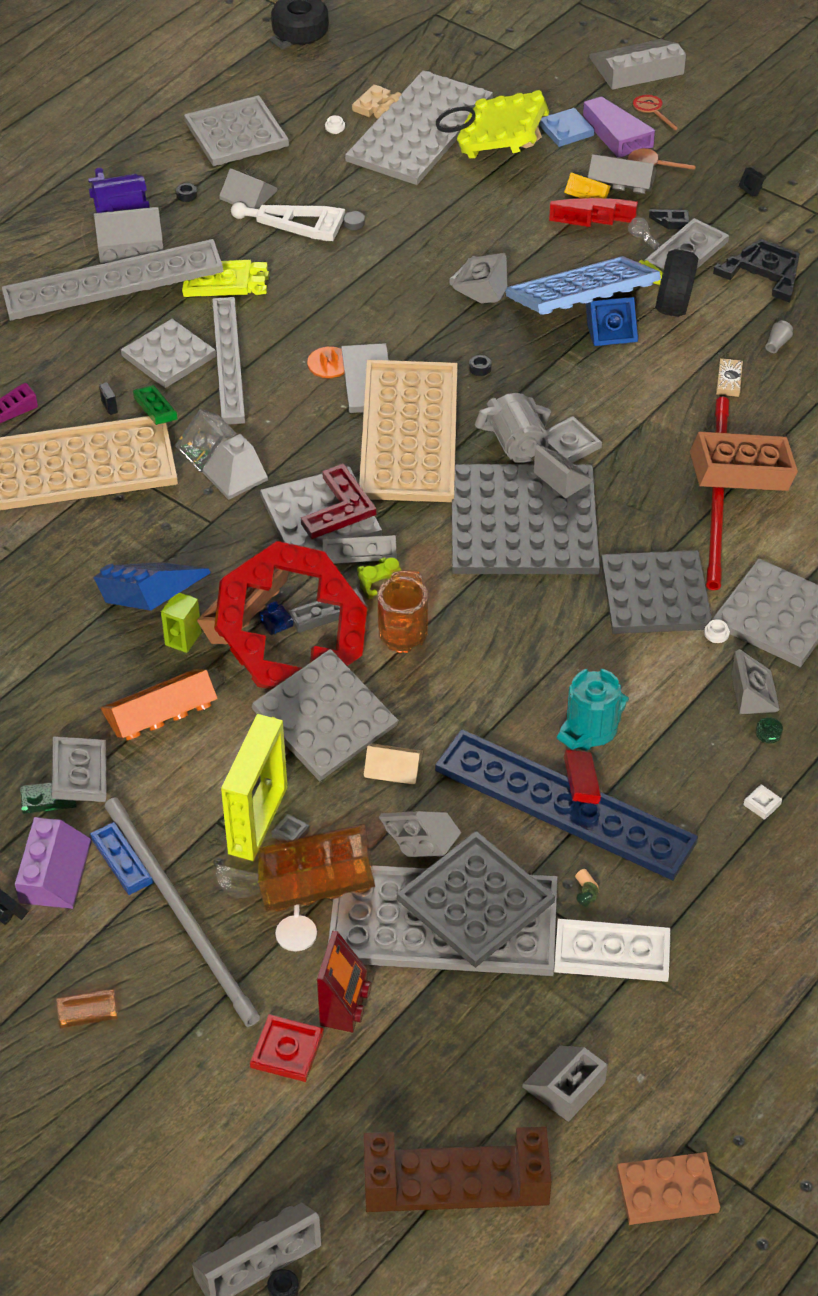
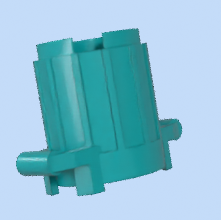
(592, 710)

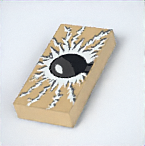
(729, 377)

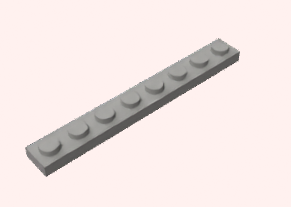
(228, 361)

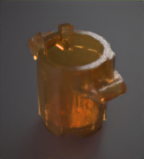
(403, 611)

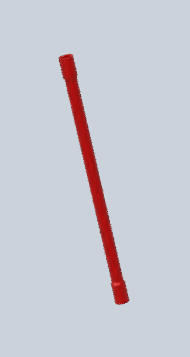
(714, 570)

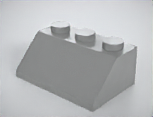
(622, 173)
(128, 233)

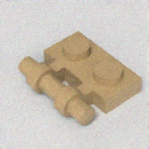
(375, 101)

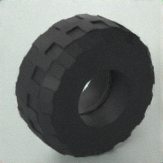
(300, 20)
(676, 282)

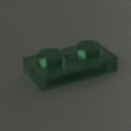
(38, 799)

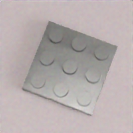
(168, 353)

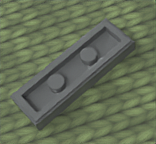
(316, 614)

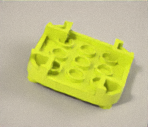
(503, 123)

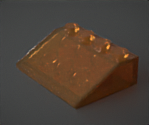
(315, 868)

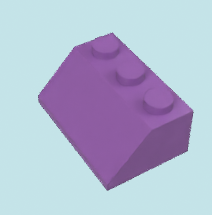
(52, 864)

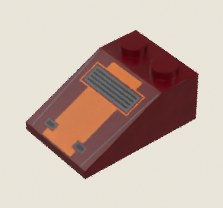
(341, 986)

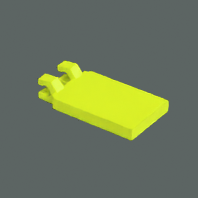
(237, 279)

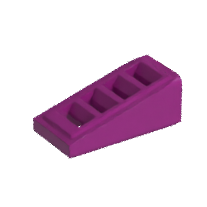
(20, 401)

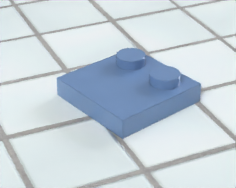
(566, 127)

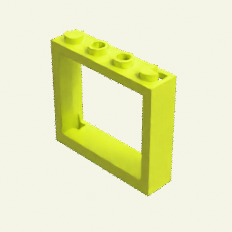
(250, 818)

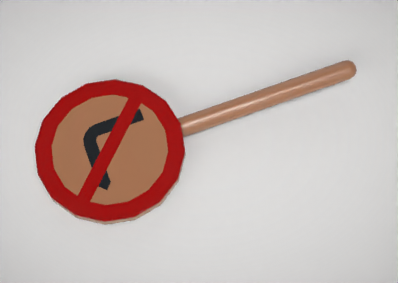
(650, 104)

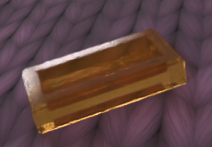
(86, 1008)

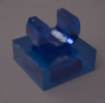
(276, 618)

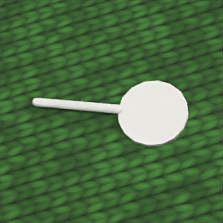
(296, 932)

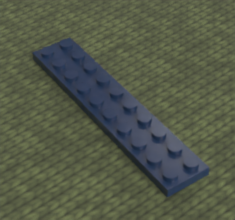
(548, 797)

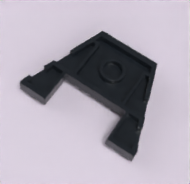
(768, 261)

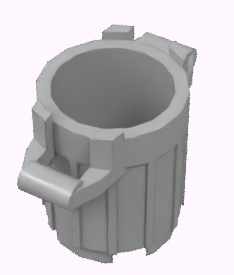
(516, 425)

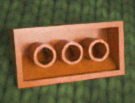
(160, 703)

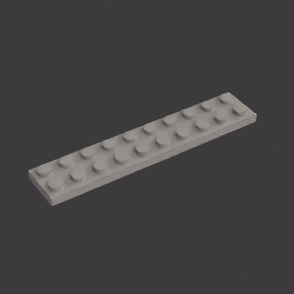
(112, 279)

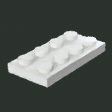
(612, 950)

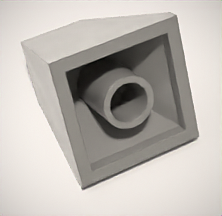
(483, 278)
(235, 467)

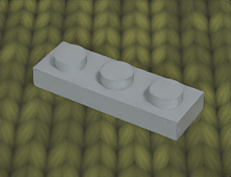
(360, 548)

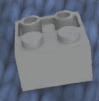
(421, 832)
(567, 1080)

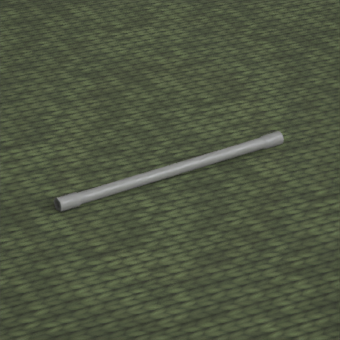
(240, 1002)

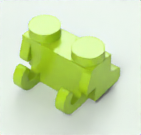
(375, 573)

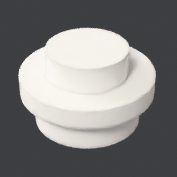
(335, 124)
(717, 631)

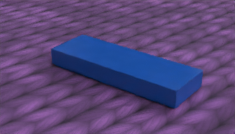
(121, 858)

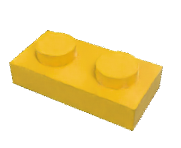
(586, 188)

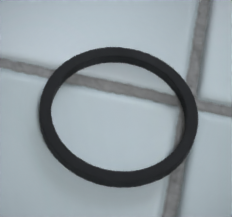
(449, 130)

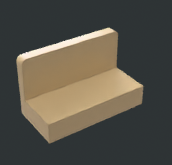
(392, 763)

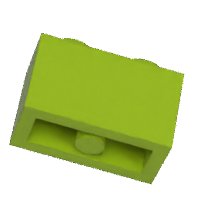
(180, 622)

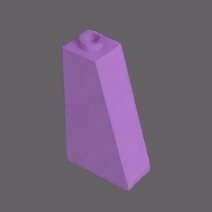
(617, 127)

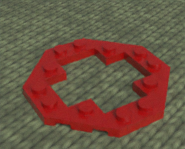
(258, 574)

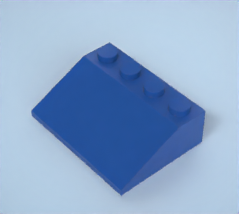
(145, 583)

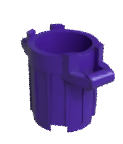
(118, 192)

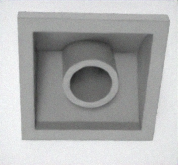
(246, 189)
(559, 472)
(753, 685)

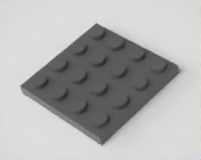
(655, 592)
(475, 898)

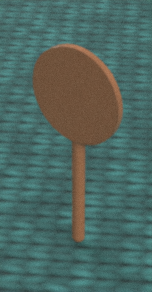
(650, 156)

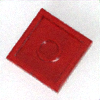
(287, 1048)

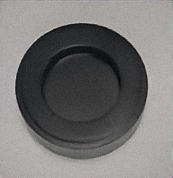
(186, 192)
(480, 365)
(283, 1283)

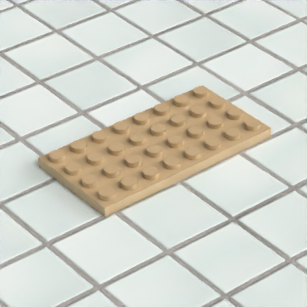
(409, 431)
(84, 462)

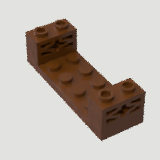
(457, 1175)

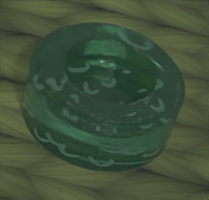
(769, 730)

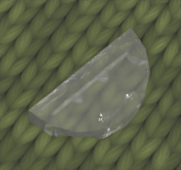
(237, 882)

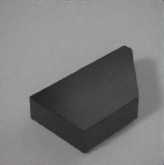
(670, 218)

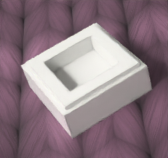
(762, 801)

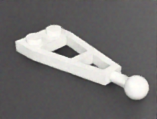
(325, 229)

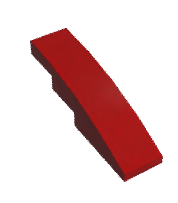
(589, 210)

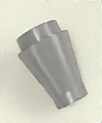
(779, 335)

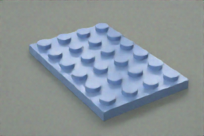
(582, 284)

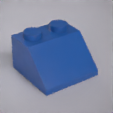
(612, 321)

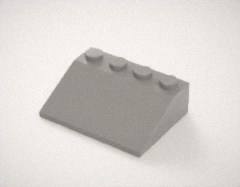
(640, 63)

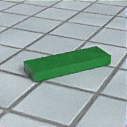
(155, 404)

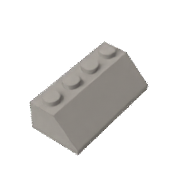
(258, 1252)

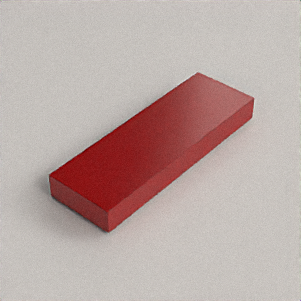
(582, 776)

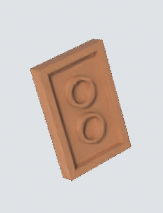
(667, 1188)

